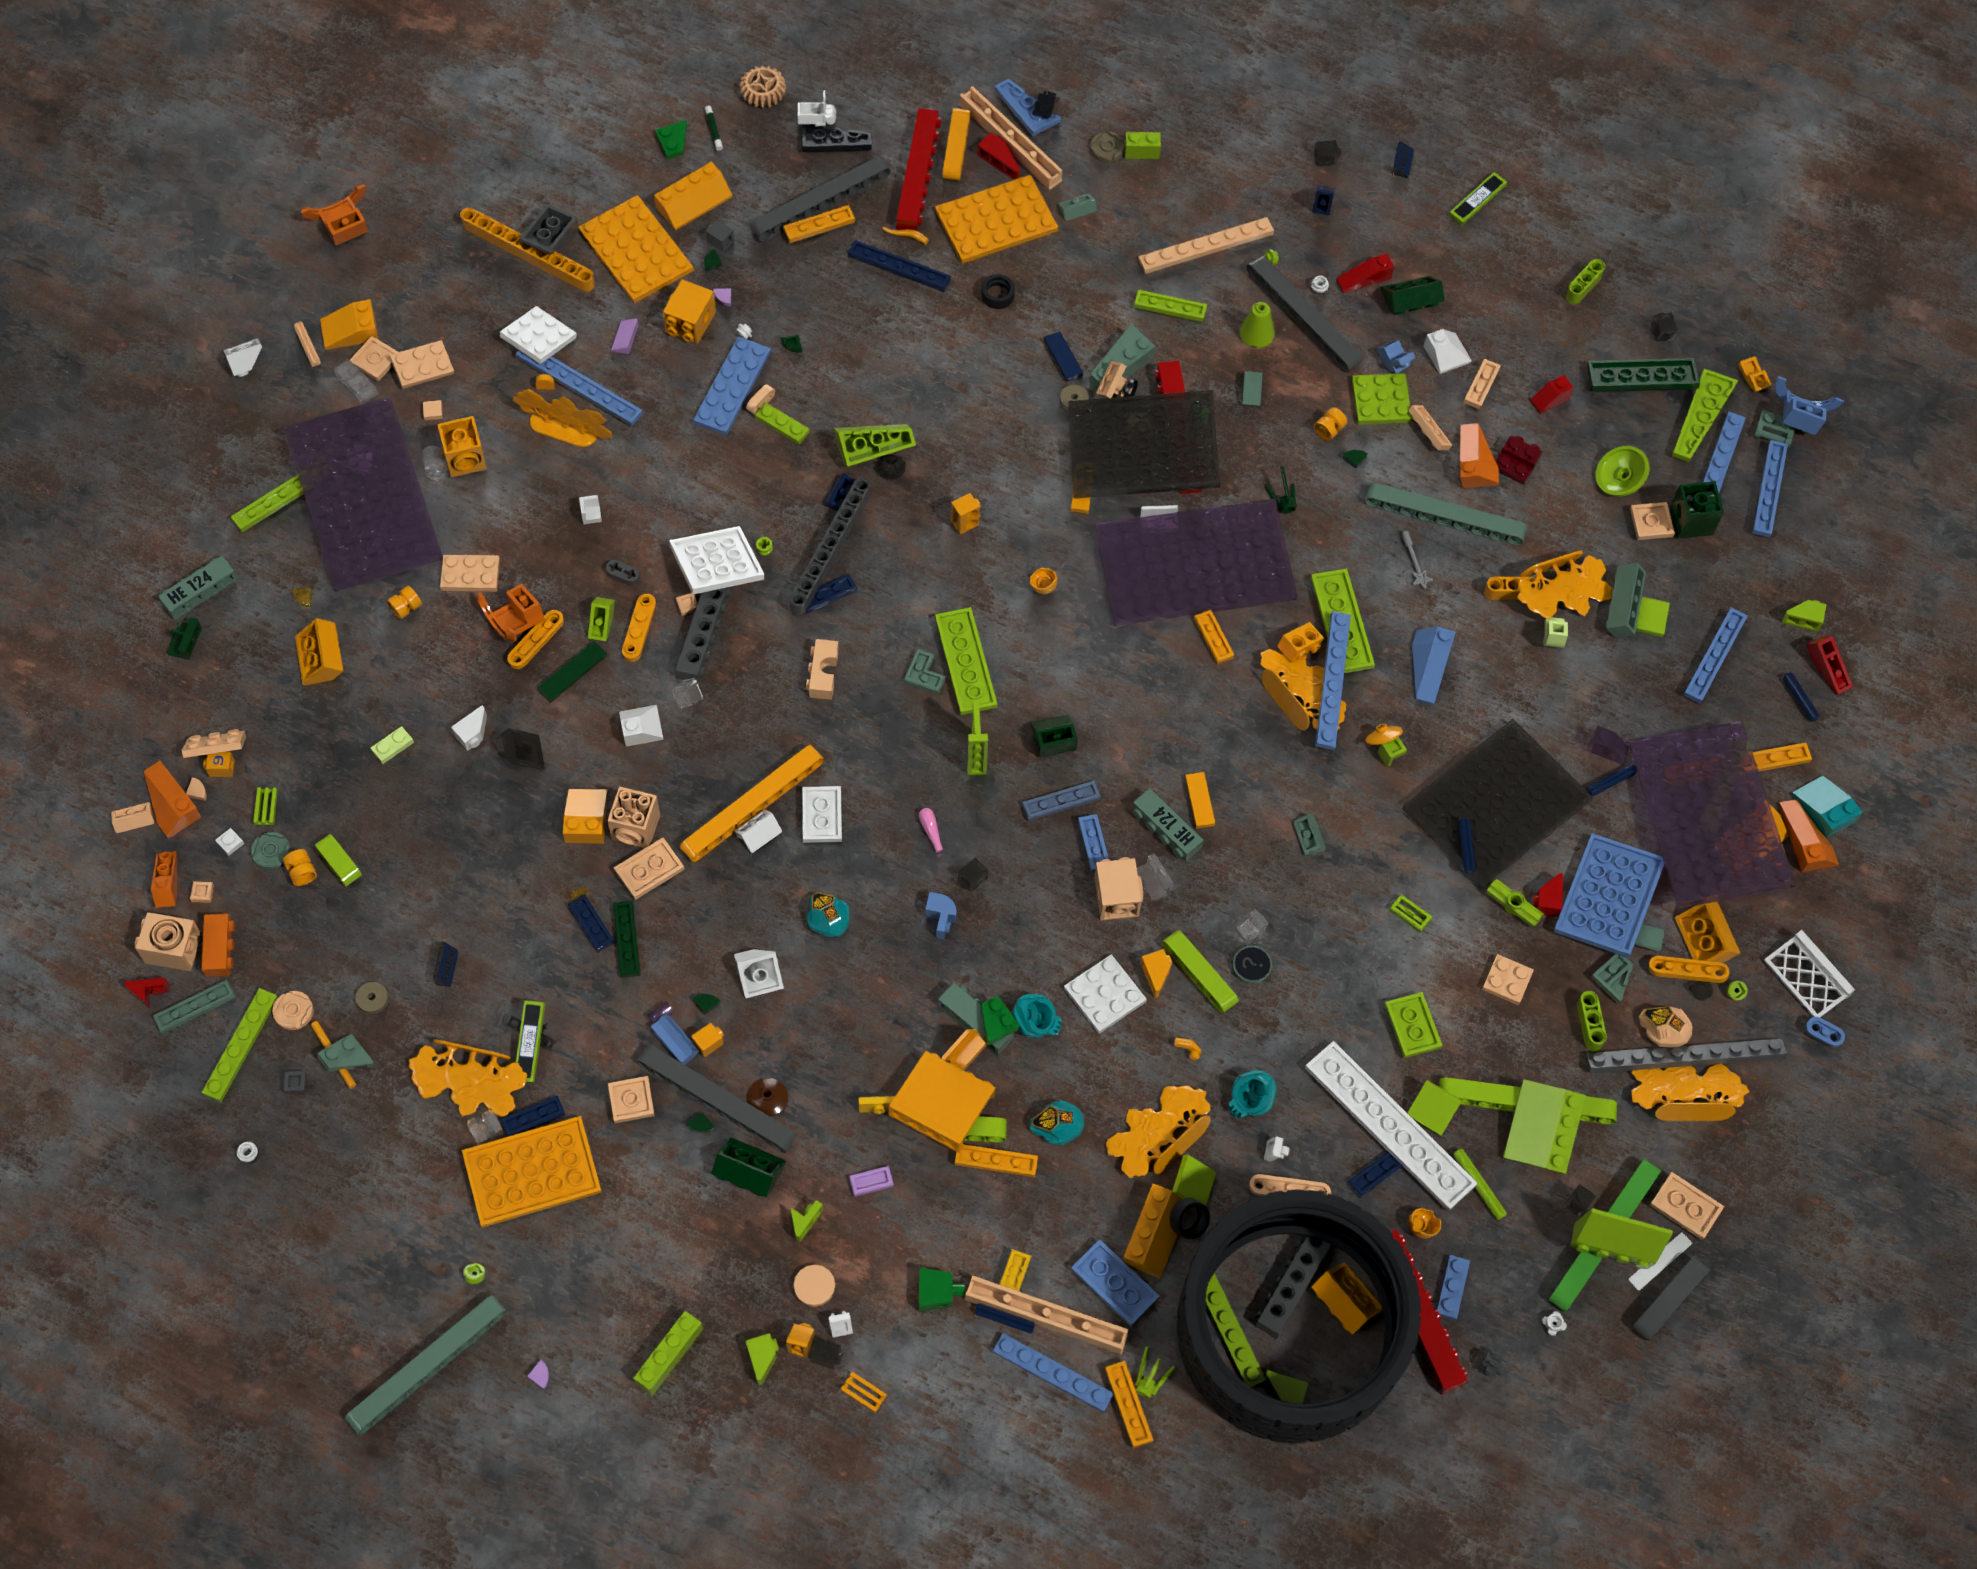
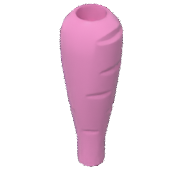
(929, 824)

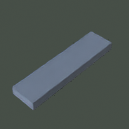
(1061, 800)

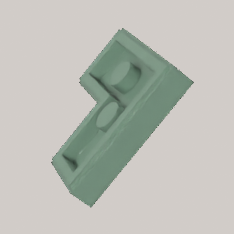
(920, 676)

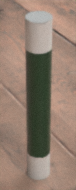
(718, 144)

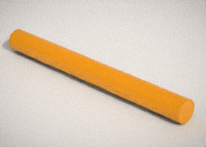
(326, 1043)

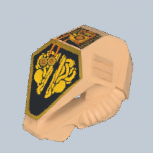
(1666, 1026)

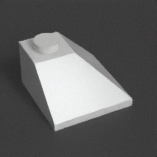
(1446, 350)
(243, 356)
(641, 725)
(758, 972)

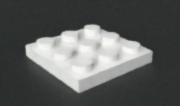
(538, 334)
(1105, 994)

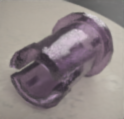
(664, 1009)

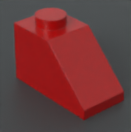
(1552, 394)
(1550, 897)

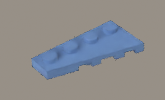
(1024, 107)

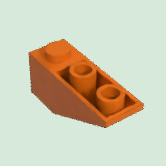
(165, 880)

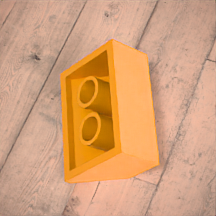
(318, 652)
(1707, 933)
(1347, 1298)

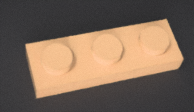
(1482, 384)
(1429, 427)

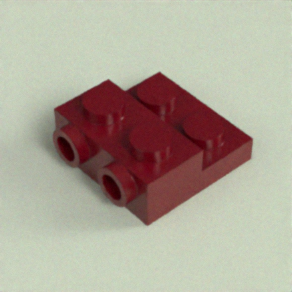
(1518, 459)

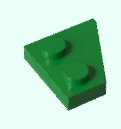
(672, 139)
(997, 1020)

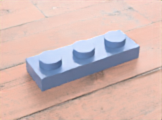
(1092, 840)
(1453, 1287)

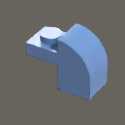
(1394, 356)
(943, 909)

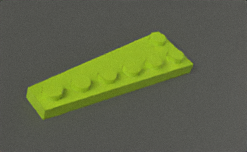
(1704, 409)

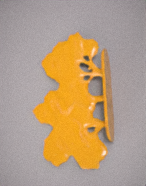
(562, 419)
(1569, 587)
(1301, 681)
(469, 1082)
(1686, 1085)
(1154, 1129)

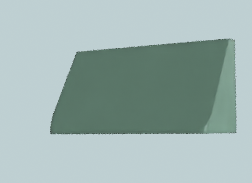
(1077, 207)
(1309, 835)
(1650, 937)

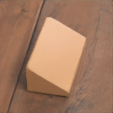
(132, 817)

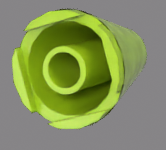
(1258, 326)

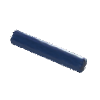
(1801, 697)
(1611, 780)
(1466, 845)
(1004, 1318)

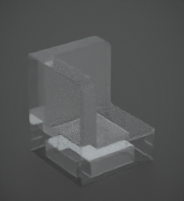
(687, 693)
(1253, 926)

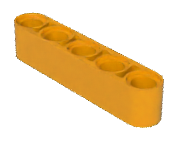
(956, 144)

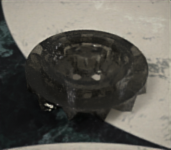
(891, 473)

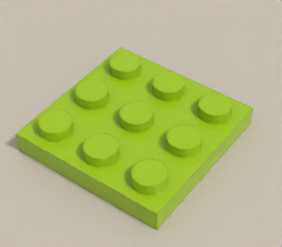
(1381, 399)

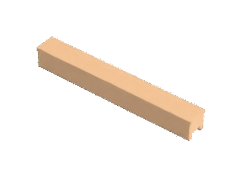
(1018, 144)
(1048, 1315)

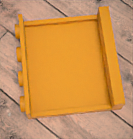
(941, 1100)

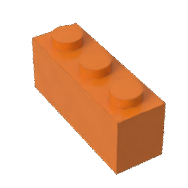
(217, 945)

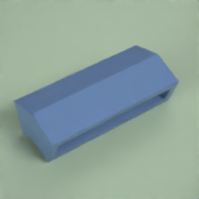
(674, 1039)

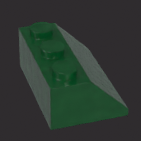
(1413, 294)
(748, 1167)

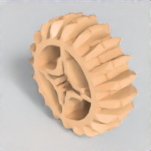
(762, 86)

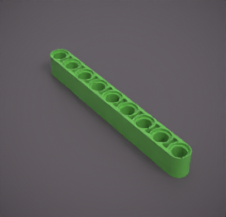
(1587, 1262)

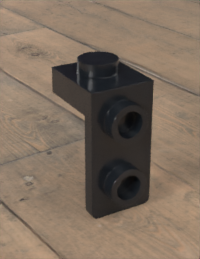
(1046, 103)

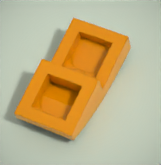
(1754, 375)

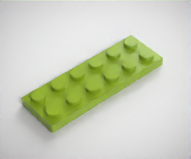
(1336, 594)
(965, 660)

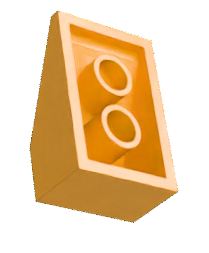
(349, 325)
(585, 816)

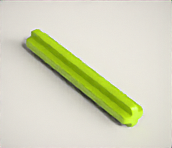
(1482, 1187)

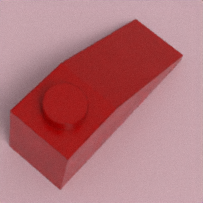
(997, 154)
(1366, 274)
(1829, 662)

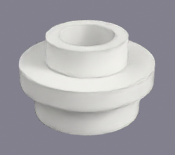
(1319, 280)
(744, 331)
(244, 1147)

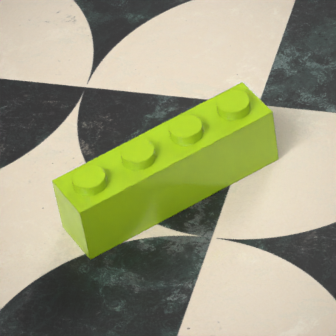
(668, 1353)

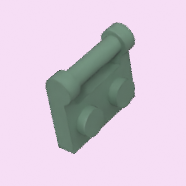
(1773, 423)

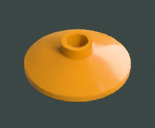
(1383, 734)

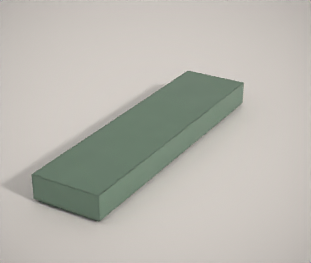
(194, 1006)

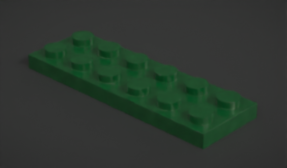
(1643, 374)

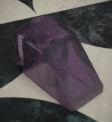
(1608, 745)

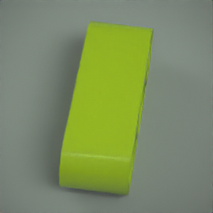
(1585, 281)
(338, 860)
(1588, 1029)
(988, 1130)

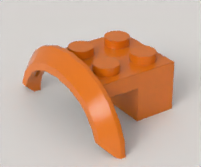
(342, 218)
(516, 616)

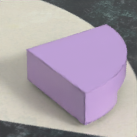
(723, 296)
(540, 1375)

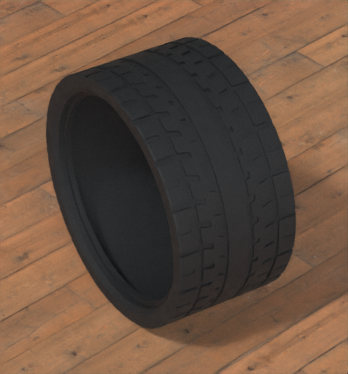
(1358, 1236)

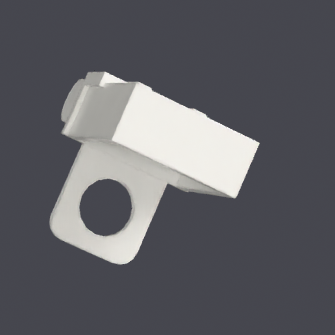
(816, 113)

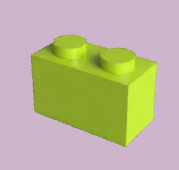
(1142, 145)

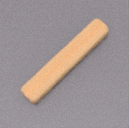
(307, 344)

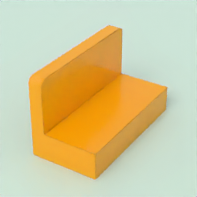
(965, 1049)

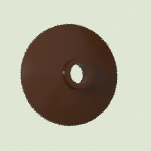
(772, 1105)

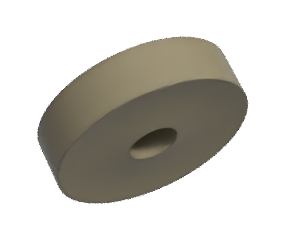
(1070, 392)
(372, 1006)

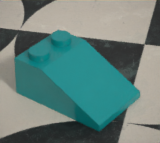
(1828, 806)

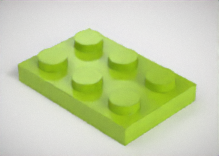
(1413, 1025)

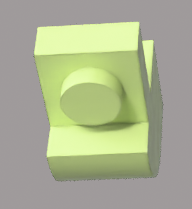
(1555, 632)

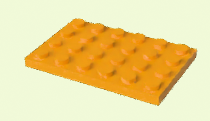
(996, 219)
(635, 249)
(531, 1171)

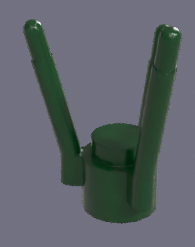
(1287, 502)

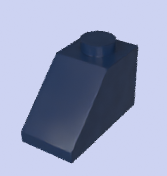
(1323, 200)

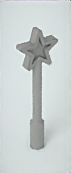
(1420, 577)

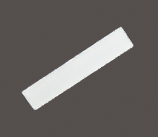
(1671, 1252)

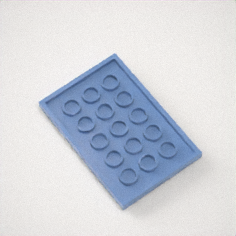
(1610, 895)

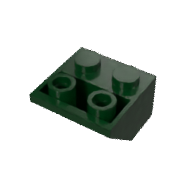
(1054, 736)

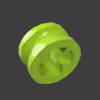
(759, 543)

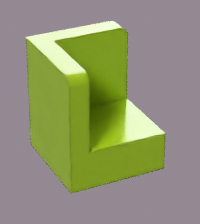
(1391, 750)

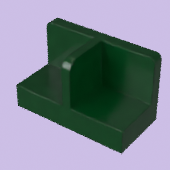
(184, 639)

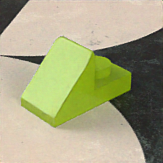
(803, 1223)

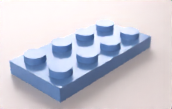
(1115, 1282)

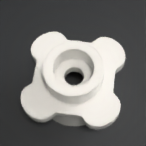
(1554, 1317)

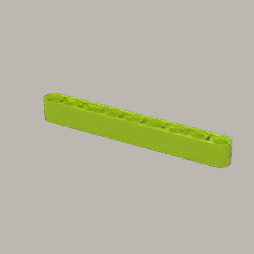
(1506, 1097)

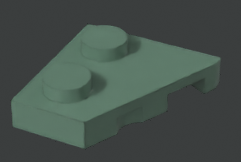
(1614, 976)
(344, 1055)

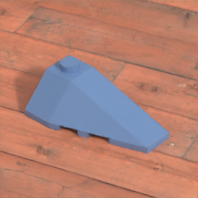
(1430, 656)

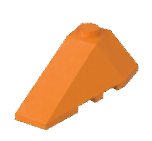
(169, 801)

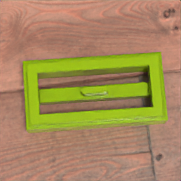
(266, 792)
(1422, 923)

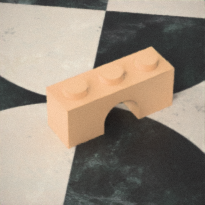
(824, 654)

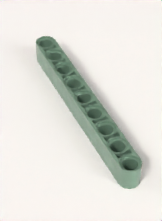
(1446, 514)
(425, 1365)

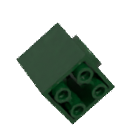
(1696, 509)

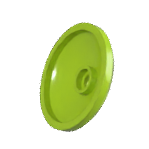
(1618, 464)

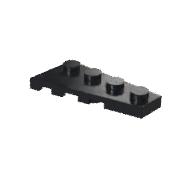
(824, 139)

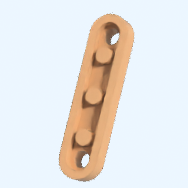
(1276, 1183)

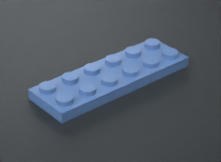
(732, 386)

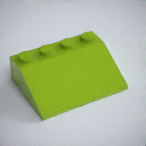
(1544, 1126)
(1620, 1238)

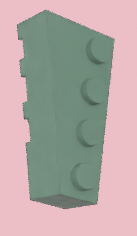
(1131, 350)

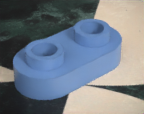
(1824, 1031)

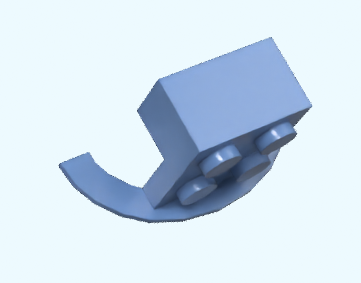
(1803, 413)

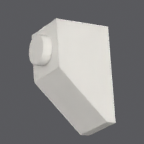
(471, 728)

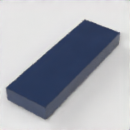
(1063, 356)
(831, 592)
(591, 923)
(533, 1116)
(1374, 1174)

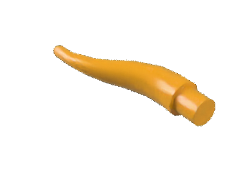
(908, 233)

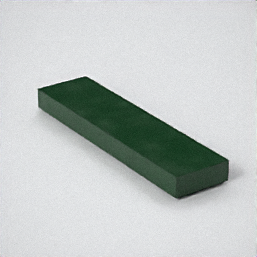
(572, 671)
(626, 939)

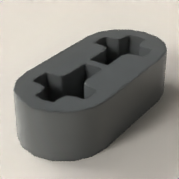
(622, 573)

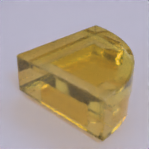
(303, 596)
(578, 893)

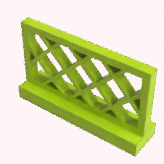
(977, 745)

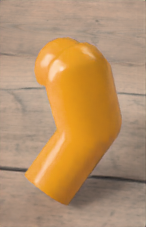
(1190, 1045)

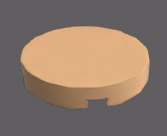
(292, 1010)
(814, 1285)

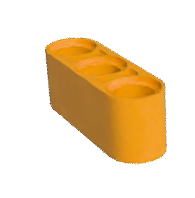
(1502, 586)

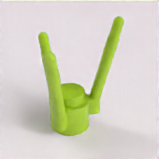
(1146, 1386)

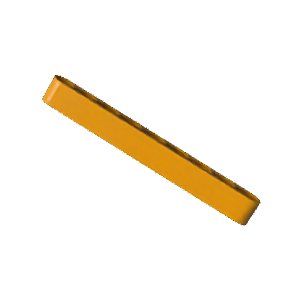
(509, 241)
(751, 803)

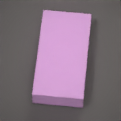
(871, 1181)

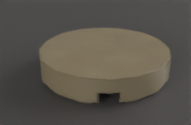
(1107, 147)

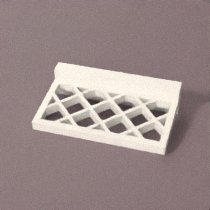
(1819, 962)

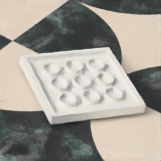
(716, 560)

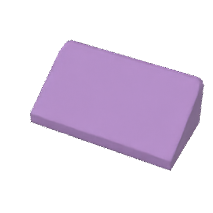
(625, 336)

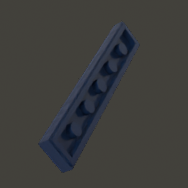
(899, 266)

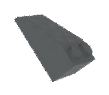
(551, 230)

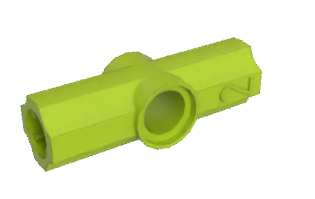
(1524, 910)

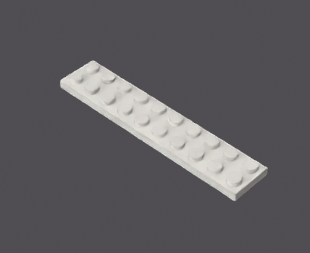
(1391, 1126)

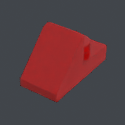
(143, 988)

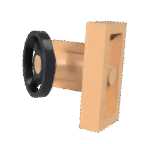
(1116, 384)

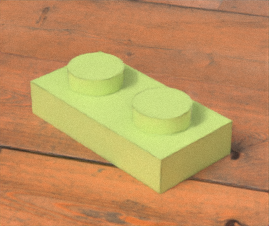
(392, 745)

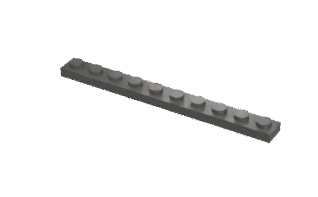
(1685, 1056)

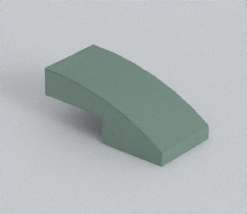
(1252, 389)

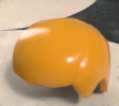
(1043, 581)
(1424, 1223)

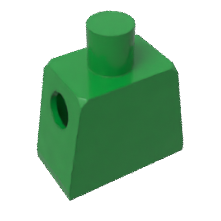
(937, 1289)

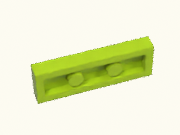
(782, 423)

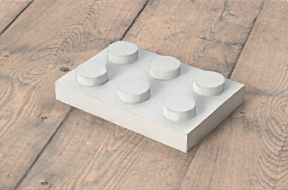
(822, 814)

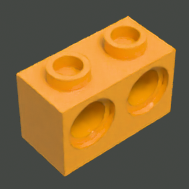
(965, 513)
(1300, 642)

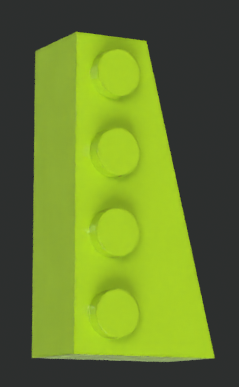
(870, 442)

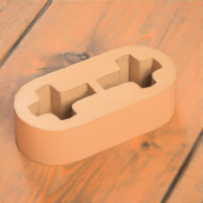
(764, 395)

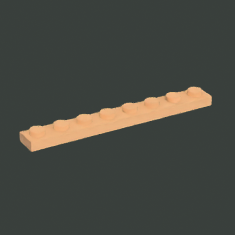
(1206, 245)

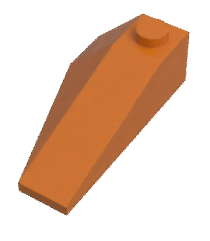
(1476, 459)
(1809, 843)

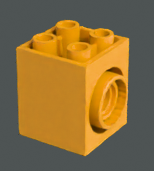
(689, 311)
(462, 446)

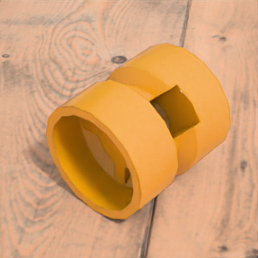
(1330, 424)
(404, 602)
(300, 868)

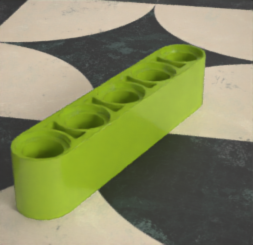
(1200, 971)

